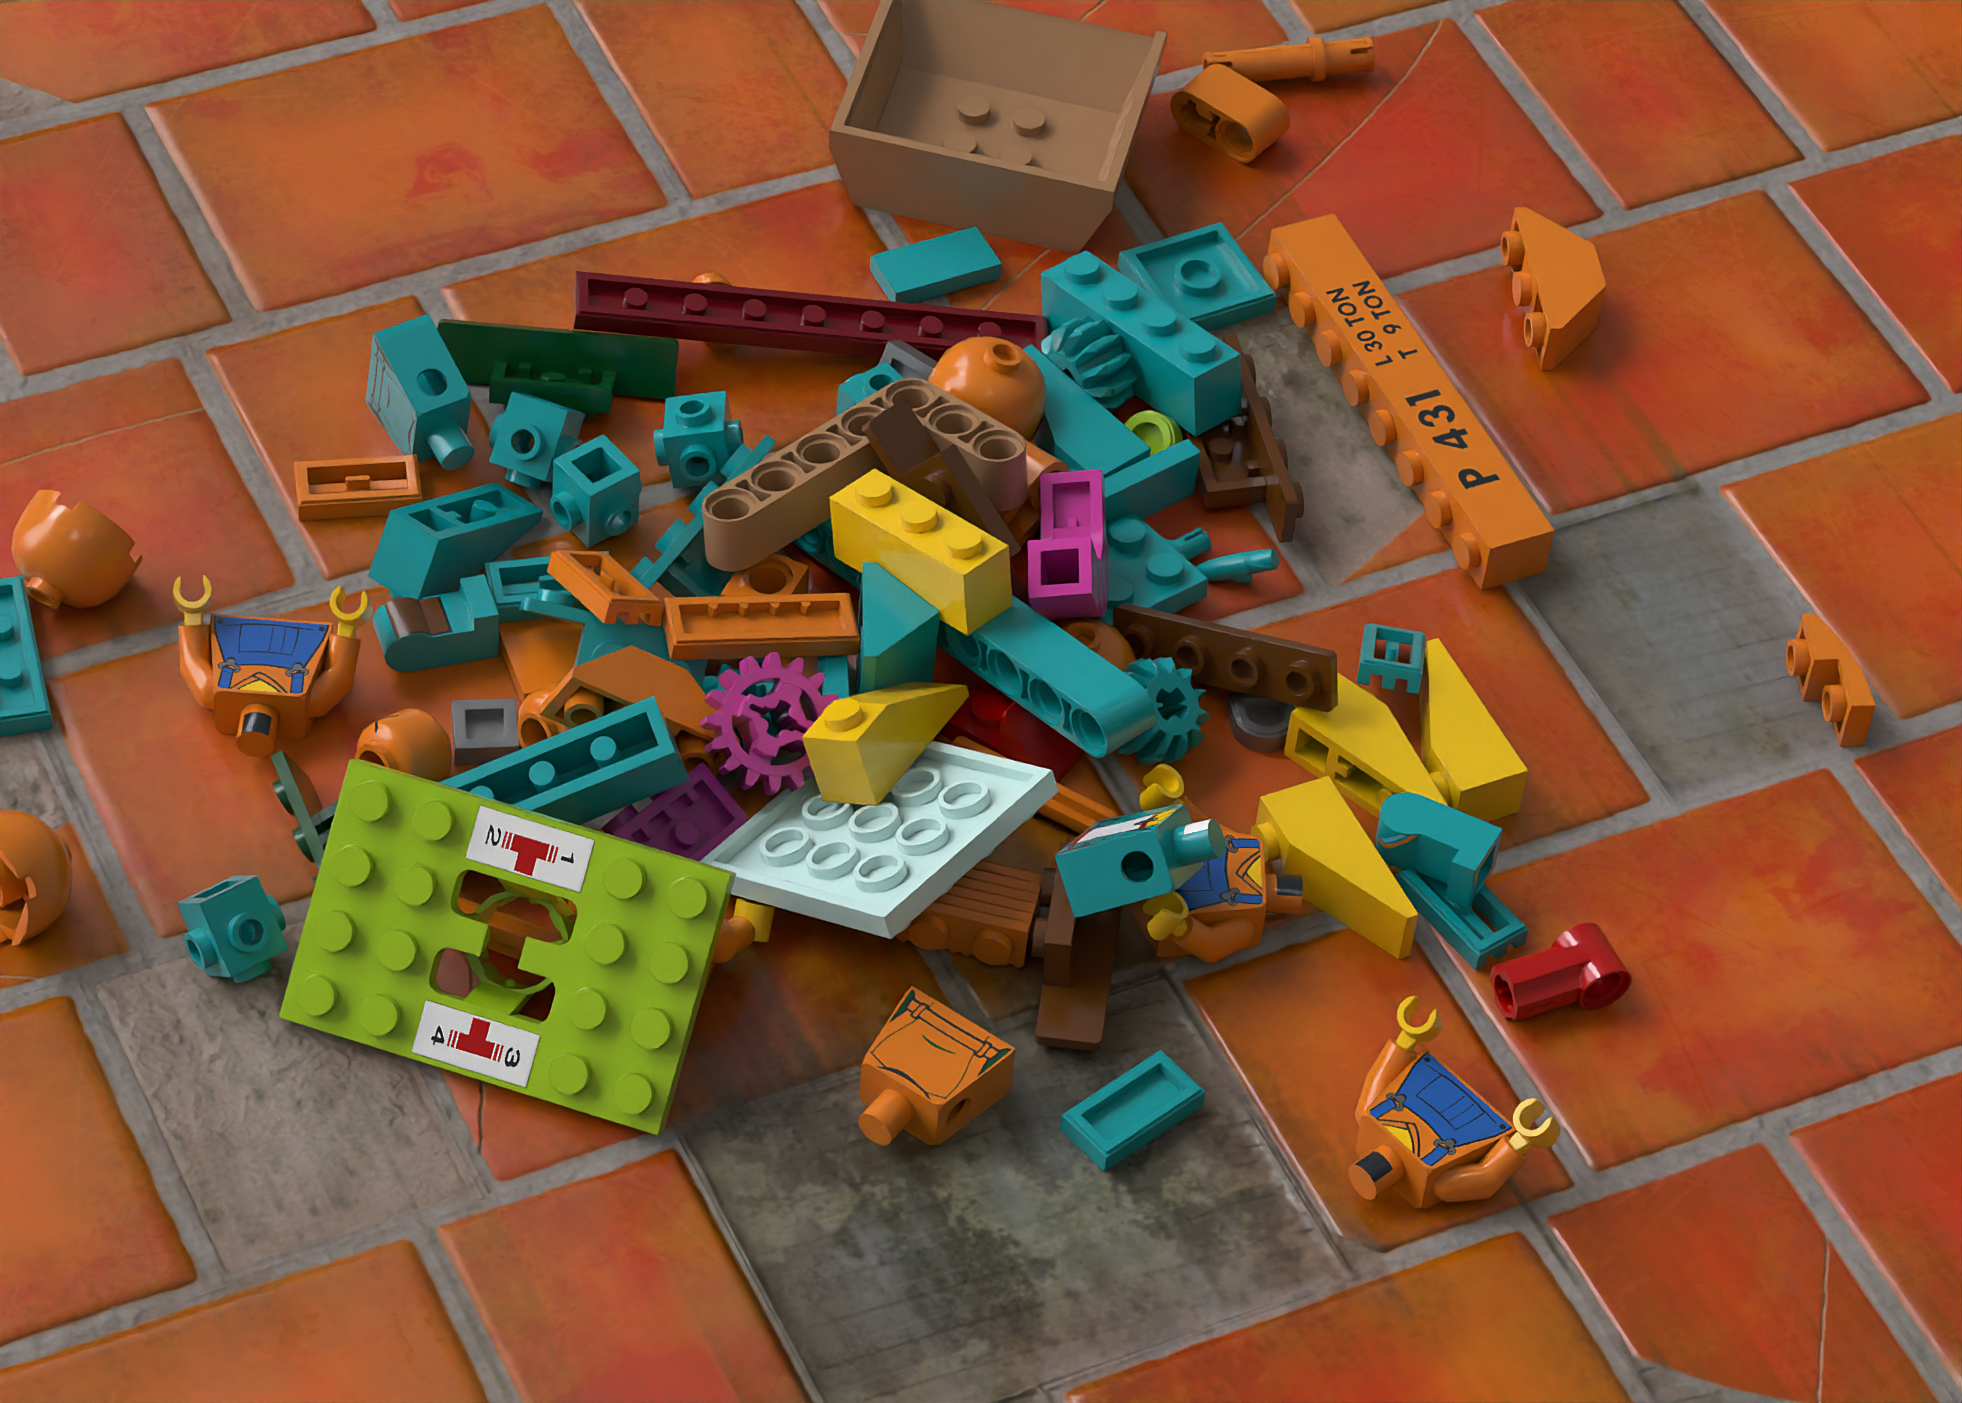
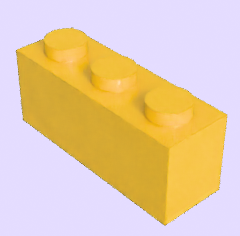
(924, 548)

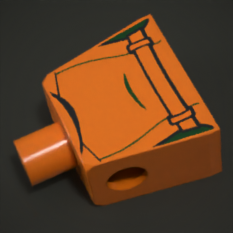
(930, 1072)

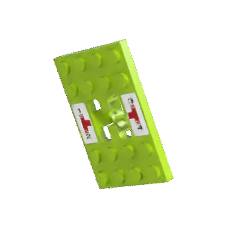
(621, 973)

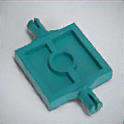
(1151, 569)

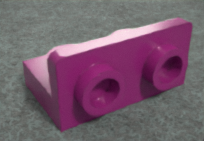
(682, 819)

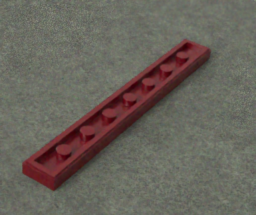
(784, 317)

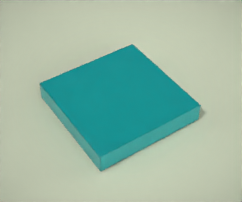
(1201, 277)

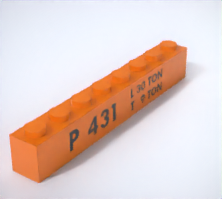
(1408, 402)

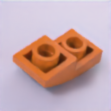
(1831, 675)

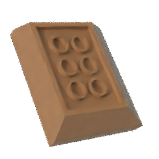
(993, 118)

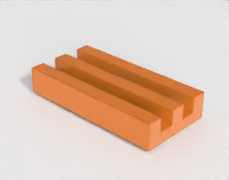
(356, 486)
(606, 588)

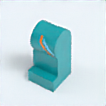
(1438, 843)

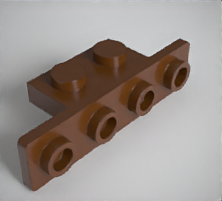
(1245, 461)
(937, 475)
(1233, 657)
(1075, 969)

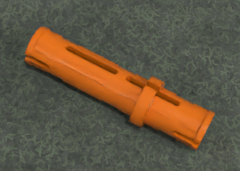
(1297, 61)

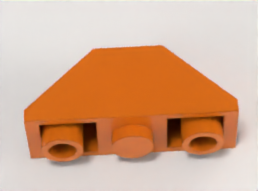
(1555, 282)
(630, 677)

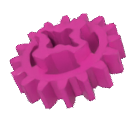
(746, 713)

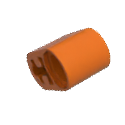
(1230, 113)

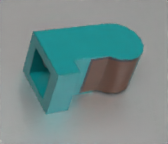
(439, 628)

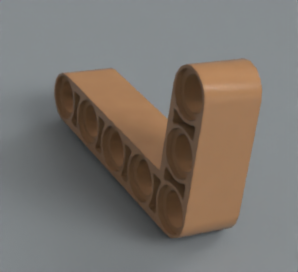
(793, 487)

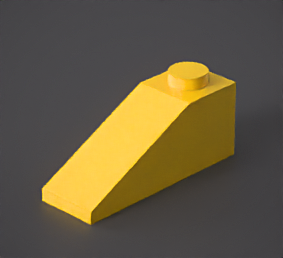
(874, 737)
(1463, 743)
(1358, 749)
(1317, 836)

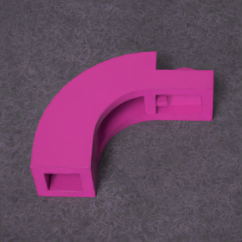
(1072, 558)

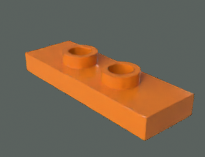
(760, 625)

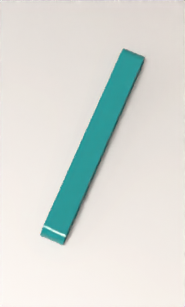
(1035, 667)

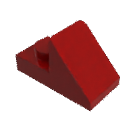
(1012, 732)

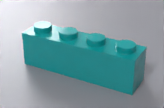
(1175, 360)
(586, 767)

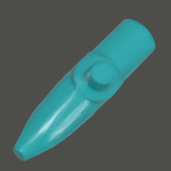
(1239, 565)

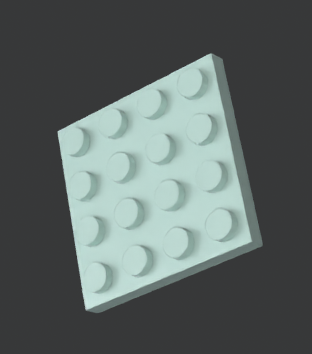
(887, 860)

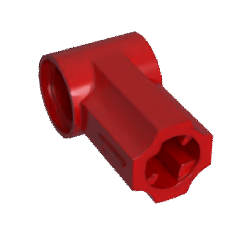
(1575, 969)

